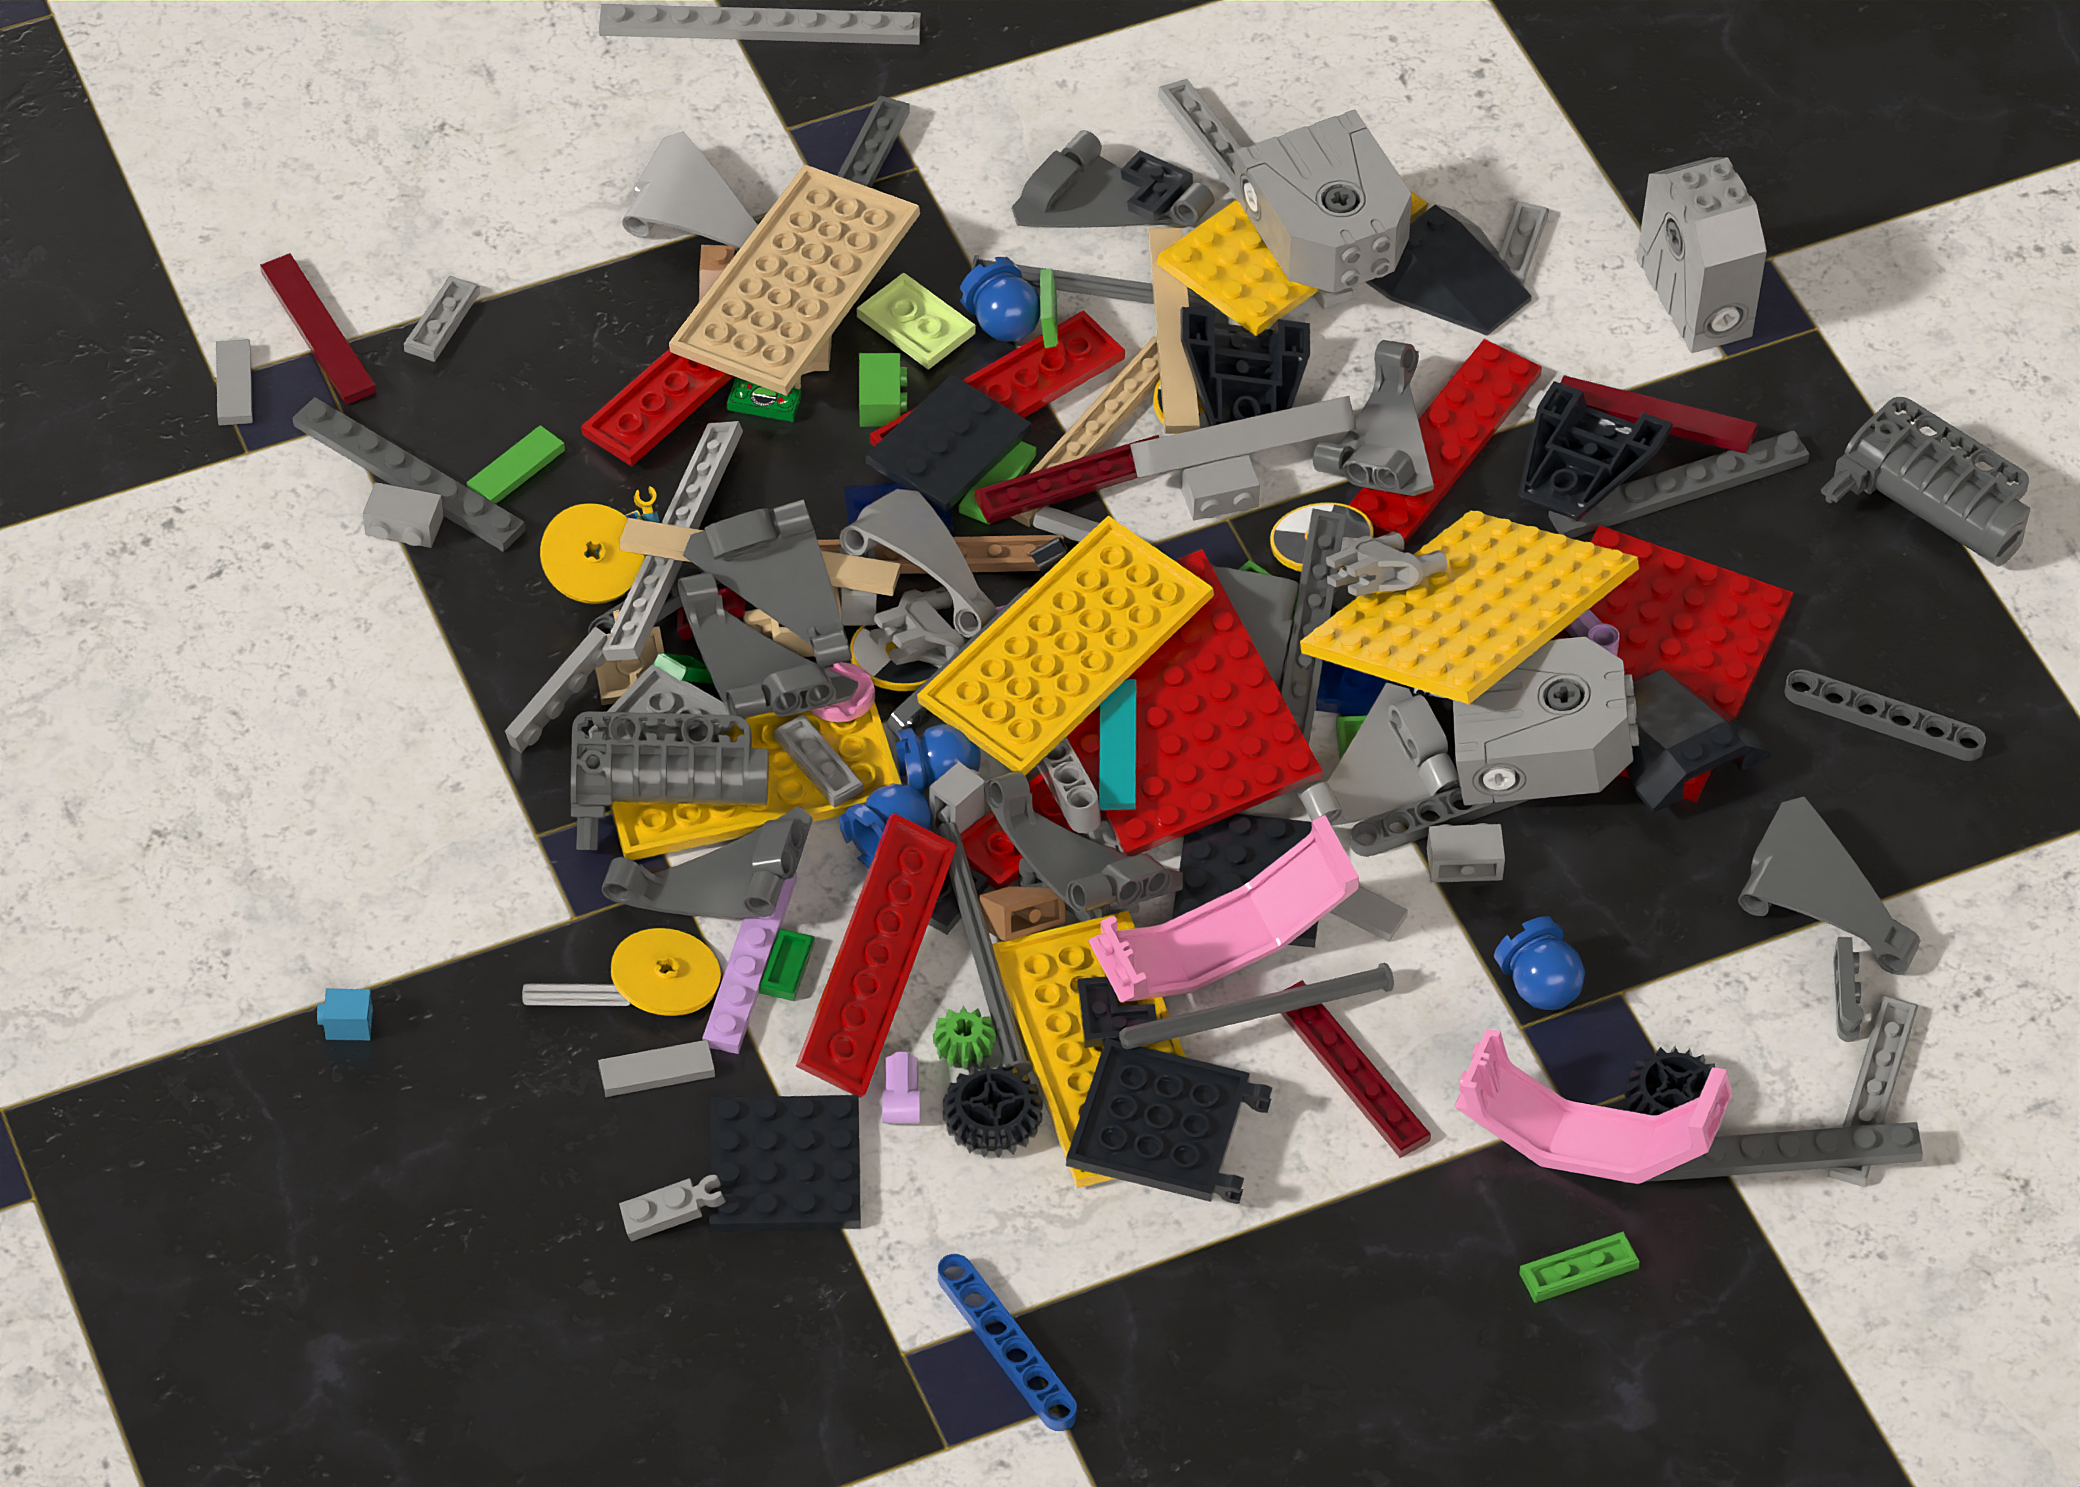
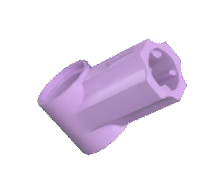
(1591, 627)
(901, 1096)

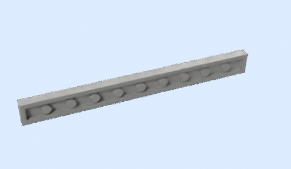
(760, 24)
(1218, 148)
(687, 511)

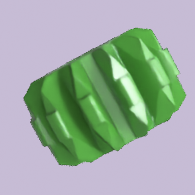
(964, 1037)

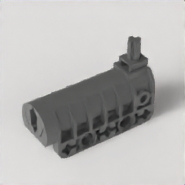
(1937, 480)
(661, 769)

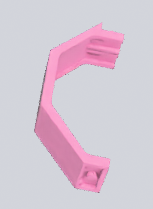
(1232, 928)
(1583, 1135)

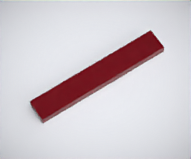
(318, 329)
(1687, 421)
(1057, 483)
(1358, 1077)

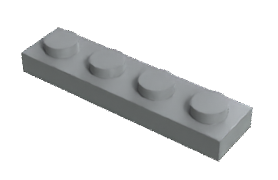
(552, 697)

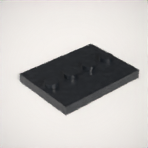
(948, 443)

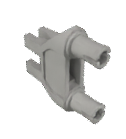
(1382, 565)
(919, 628)

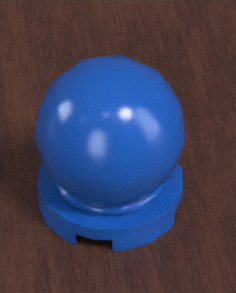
(1001, 300)
(933, 754)
(867, 822)
(1542, 965)

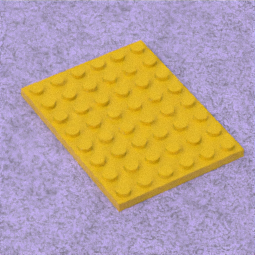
(1480, 617)

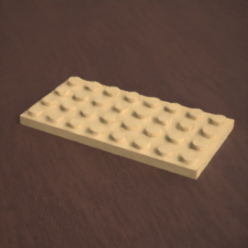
(794, 279)

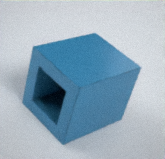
(346, 1014)

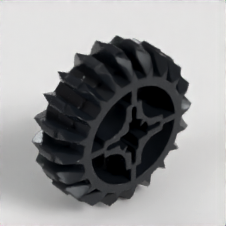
(1675, 1078)
(1012, 1098)

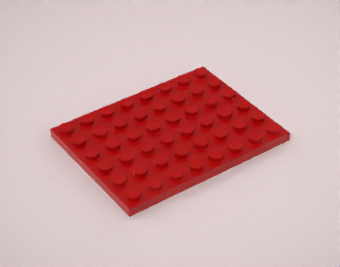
(1691, 622)
(1206, 729)

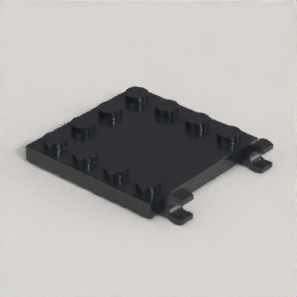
(1163, 1121)

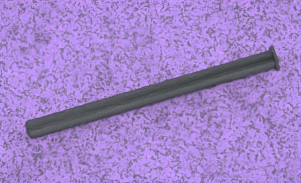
(1100, 285)
(984, 955)
(1257, 1007)

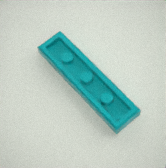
(1118, 748)

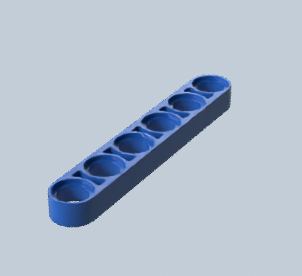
(1010, 1339)

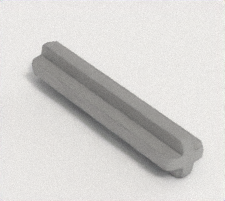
(573, 995)

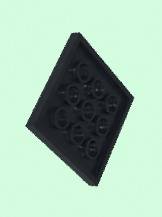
(1231, 855)
(785, 1163)

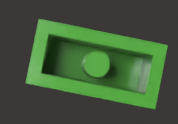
(880, 388)

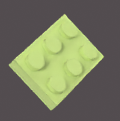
(916, 320)

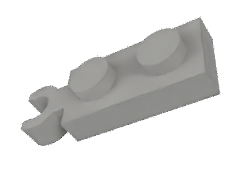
(669, 1206)

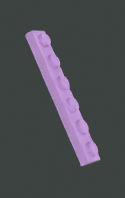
(743, 975)

